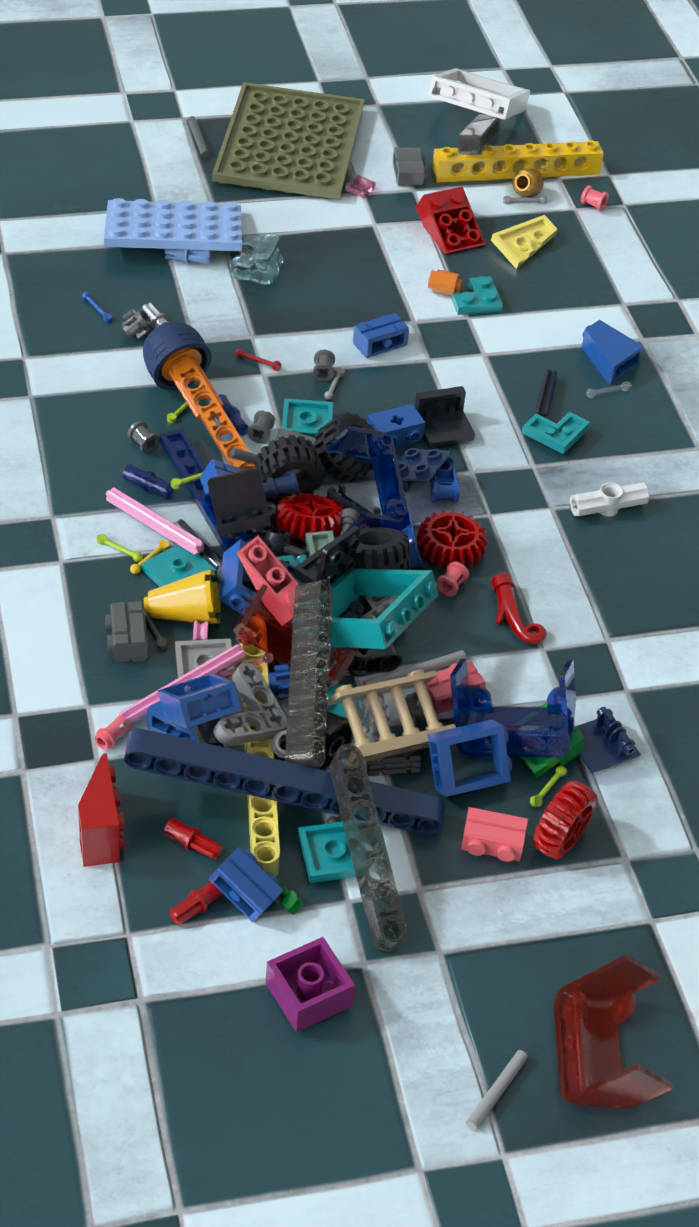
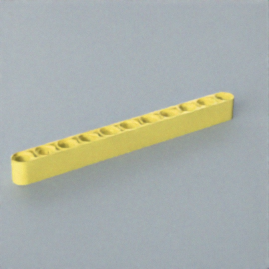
(262, 811)

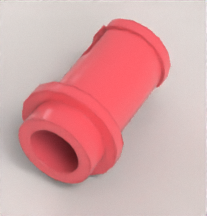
(107, 737)

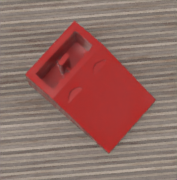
(450, 220)
(100, 818)

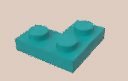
(481, 299)
(559, 435)

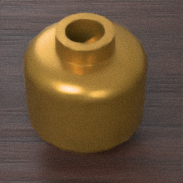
(528, 182)

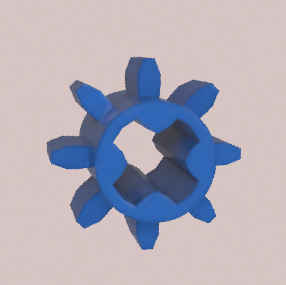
(280, 681)

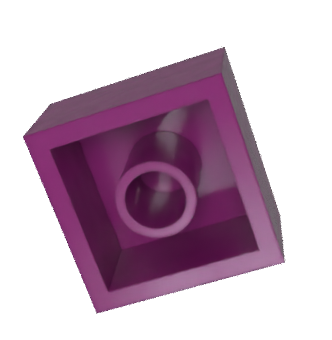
(309, 984)

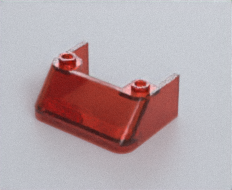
(263, 631)
(588, 1038)

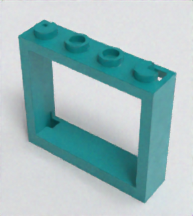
(414, 593)

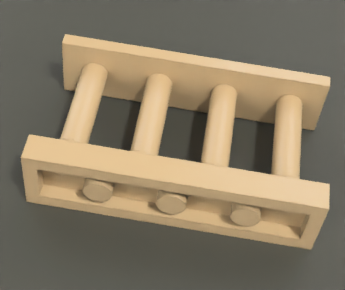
(388, 744)

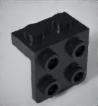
(444, 416)
(239, 503)
(330, 560)

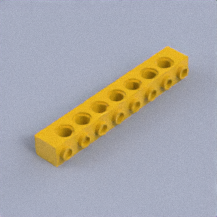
(506, 160)

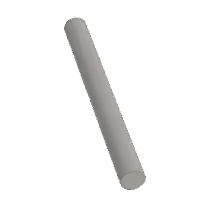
(427, 666)

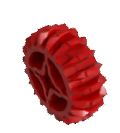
(308, 514)
(451, 539)
(565, 819)

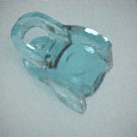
(261, 263)

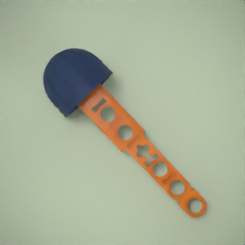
(178, 358)

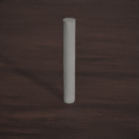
(496, 1090)

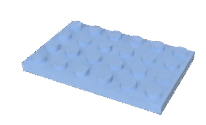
(173, 225)

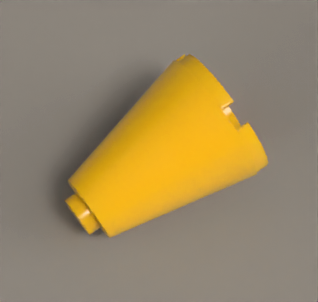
(186, 600)

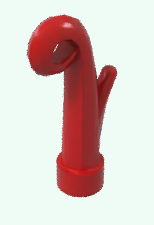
(507, 606)

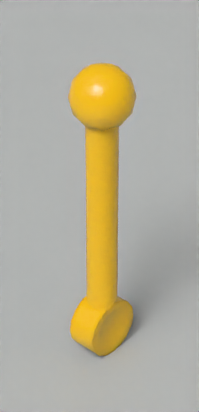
(163, 546)

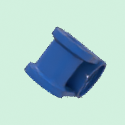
(445, 482)

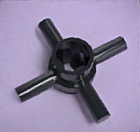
(280, 542)

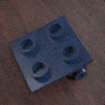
(421, 464)
(606, 742)

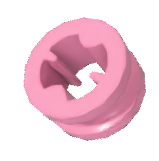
(200, 631)

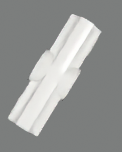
(609, 499)

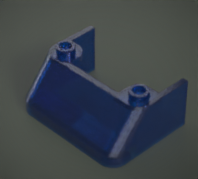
(382, 452)
(530, 730)

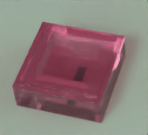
(360, 186)

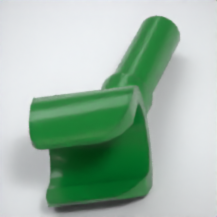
(291, 902)

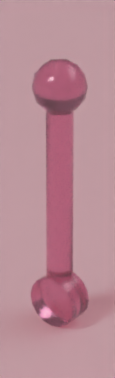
(267, 658)

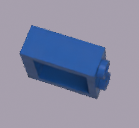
(231, 588)
(205, 701)
(442, 762)

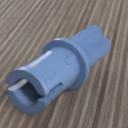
(186, 255)

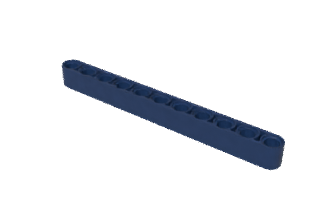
(275, 780)

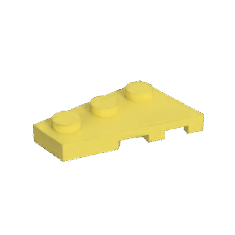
(524, 239)

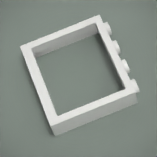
(479, 93)

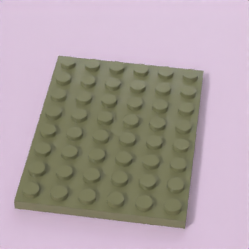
(289, 141)

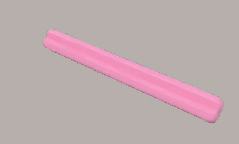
(155, 521)
(222, 661)

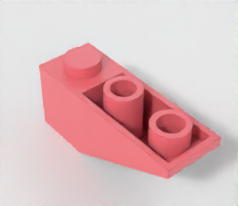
(266, 569)

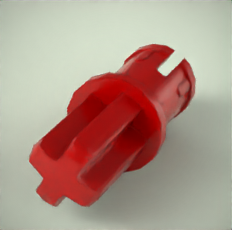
(192, 838)
(195, 903)

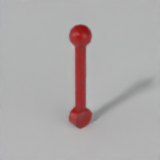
(276, 365)

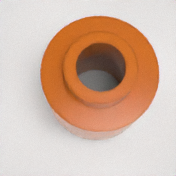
(445, 282)

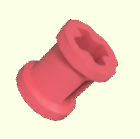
(594, 198)
(455, 575)

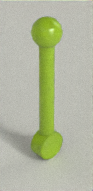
(172, 417)
(176, 483)
(102, 539)
(536, 801)

